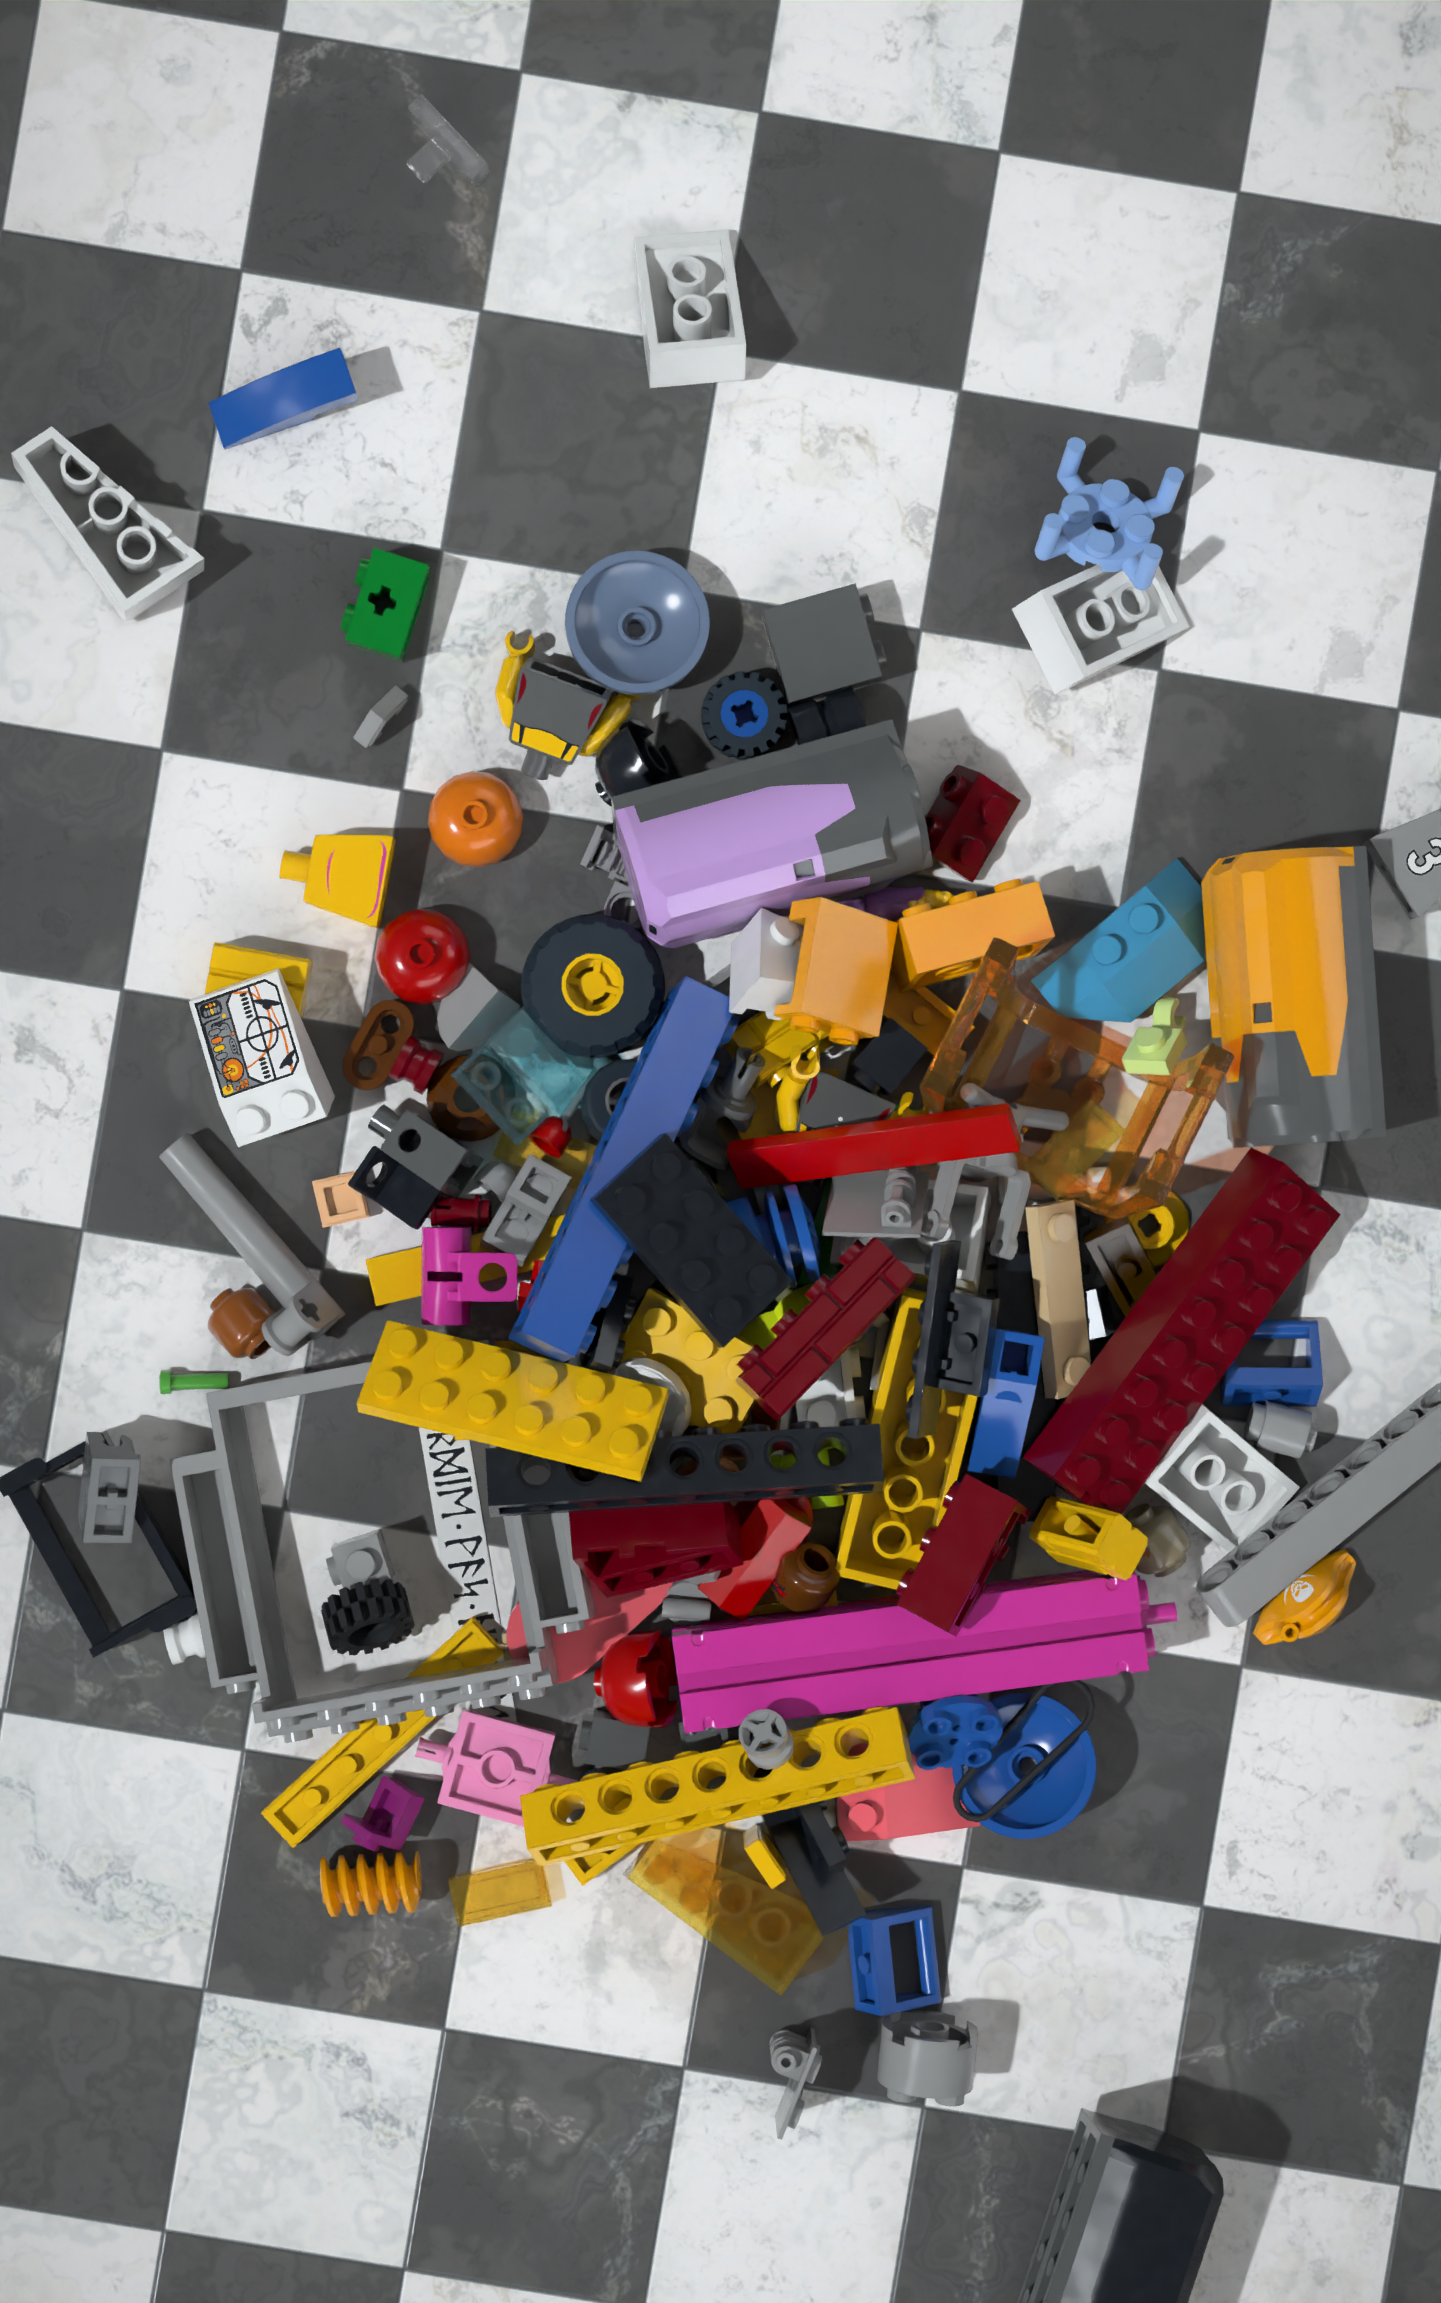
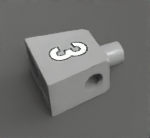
(1411, 862)

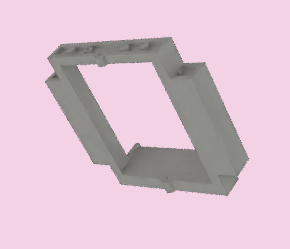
(242, 1607)

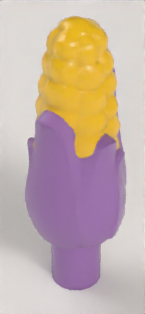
(893, 901)

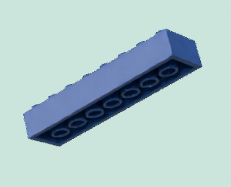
(654, 1101)

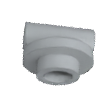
(686, 1604)

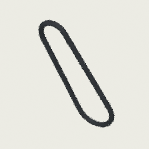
(1039, 1767)

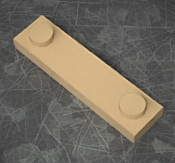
(1058, 1295)

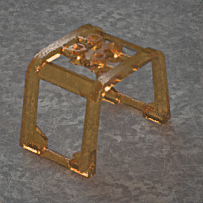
(1197, 1075)

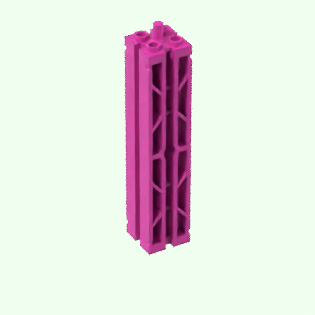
(886, 1656)

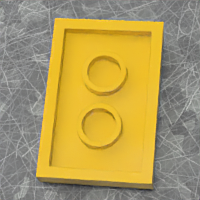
(671, 1337)

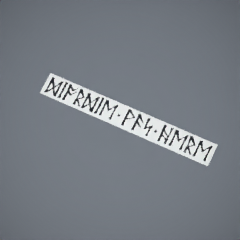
(463, 1542)

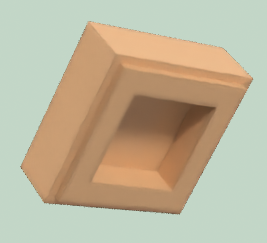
(338, 1201)

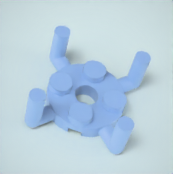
(1111, 503)

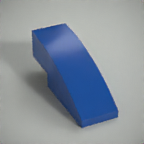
(283, 399)

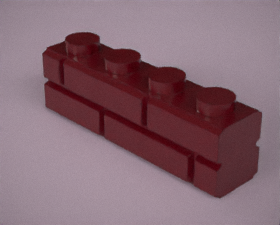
(824, 1328)

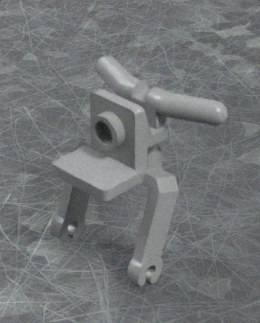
(982, 1168)

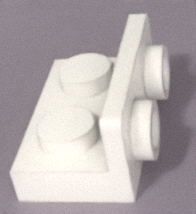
(833, 1394)

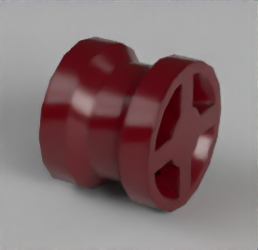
(416, 1064)

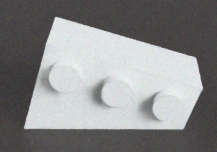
(764, 963)

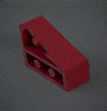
(654, 1544)
(960, 1554)

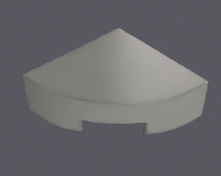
(379, 715)

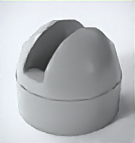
(496, 1178)

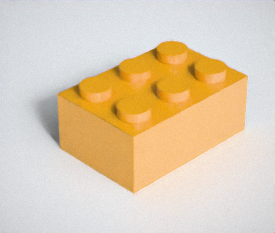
(954, 938)

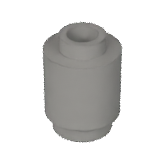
(1280, 1429)

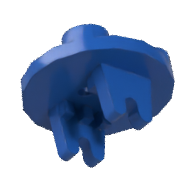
(954, 1732)

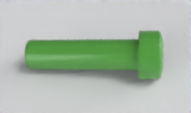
(171, 1382)

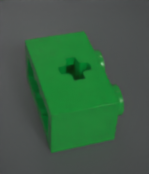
(407, 585)

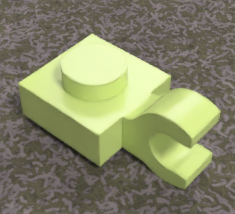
(1157, 1047)

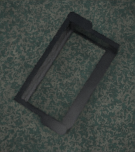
(17, 1486)

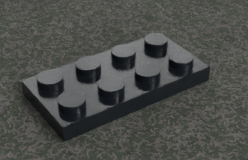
(691, 1240)

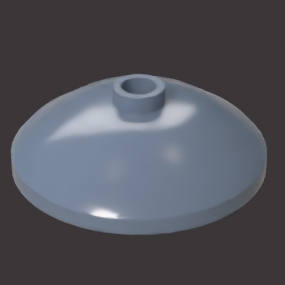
(644, 591)

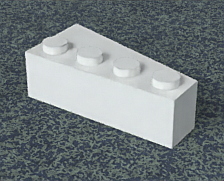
(114, 537)

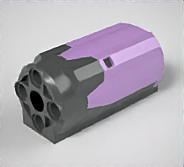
(770, 832)

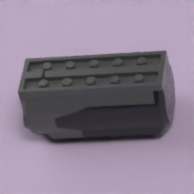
(1124, 2217)

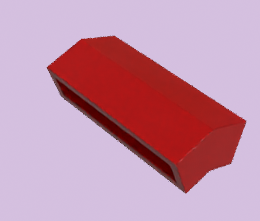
(765, 1538)

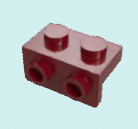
(967, 820)

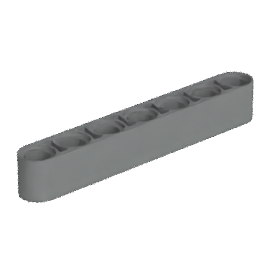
(1325, 1513)

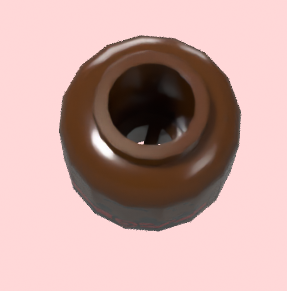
(806, 1578)

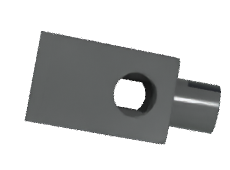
(437, 1159)

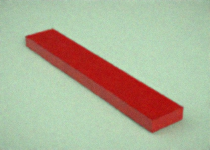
(874, 1146)

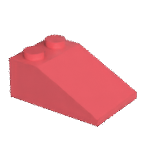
(901, 1808)

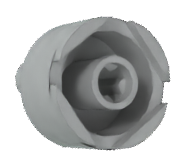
(927, 2057)

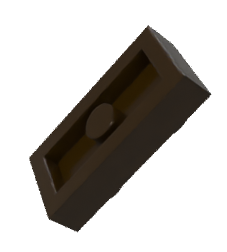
(1121, 1261)

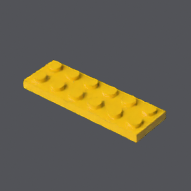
(513, 1400)

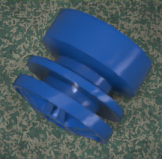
(784, 1233)

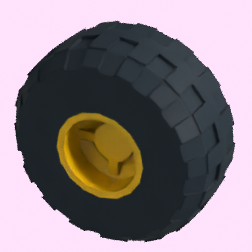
(593, 985)

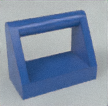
(1279, 1385)
(873, 1960)

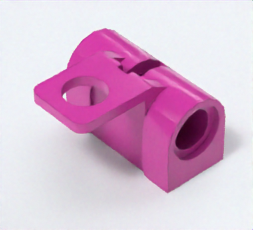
(452, 1276)

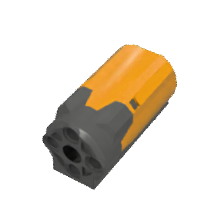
(1294, 995)

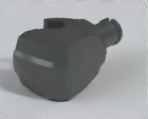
(723, 1099)

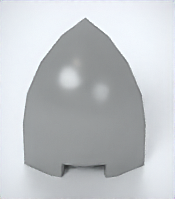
(472, 1011)

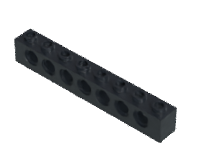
(710, 1483)

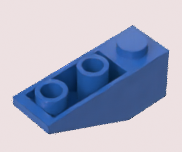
(1006, 1408)

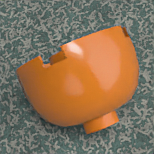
(475, 819)

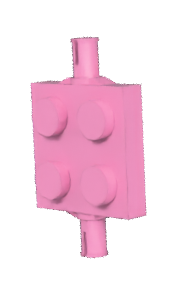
(492, 1765)

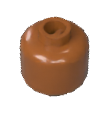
(239, 1321)

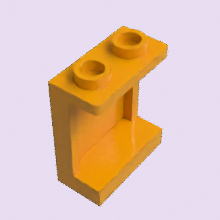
(839, 971)

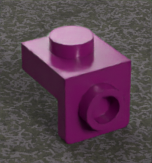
(387, 1816)

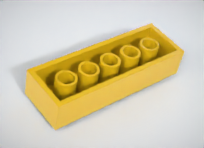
(885, 1529)

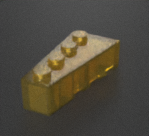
(741, 1916)

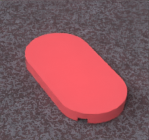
(583, 1648)

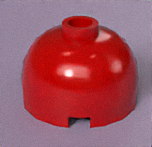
(422, 956)
(637, 1679)

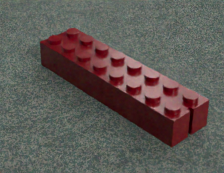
(1183, 1334)

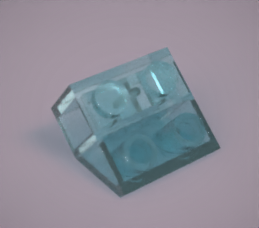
(518, 1076)

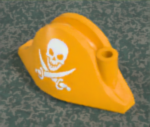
(1308, 1602)

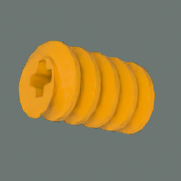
(371, 1885)

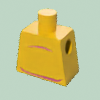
(344, 875)

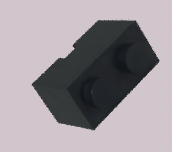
(887, 1059)

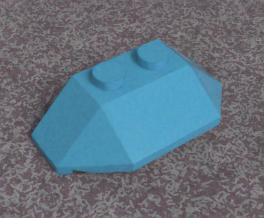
(1131, 953)

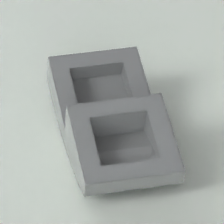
(526, 1209)

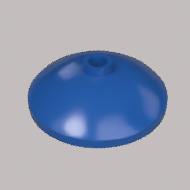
(1055, 1793)

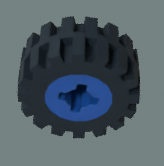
(736, 731)

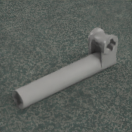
(306, 1305)

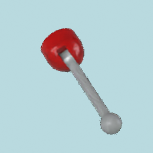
(554, 1132)

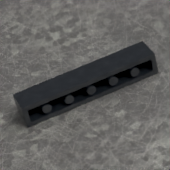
(1018, 1313)

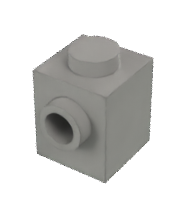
(360, 1560)

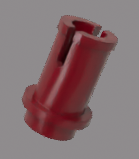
(462, 1212)

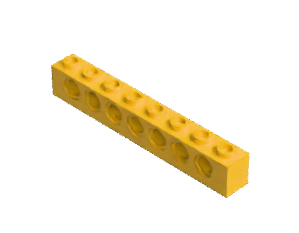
(695, 1807)

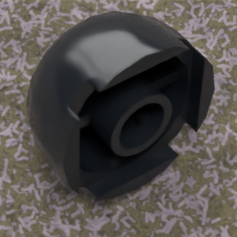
(631, 762)

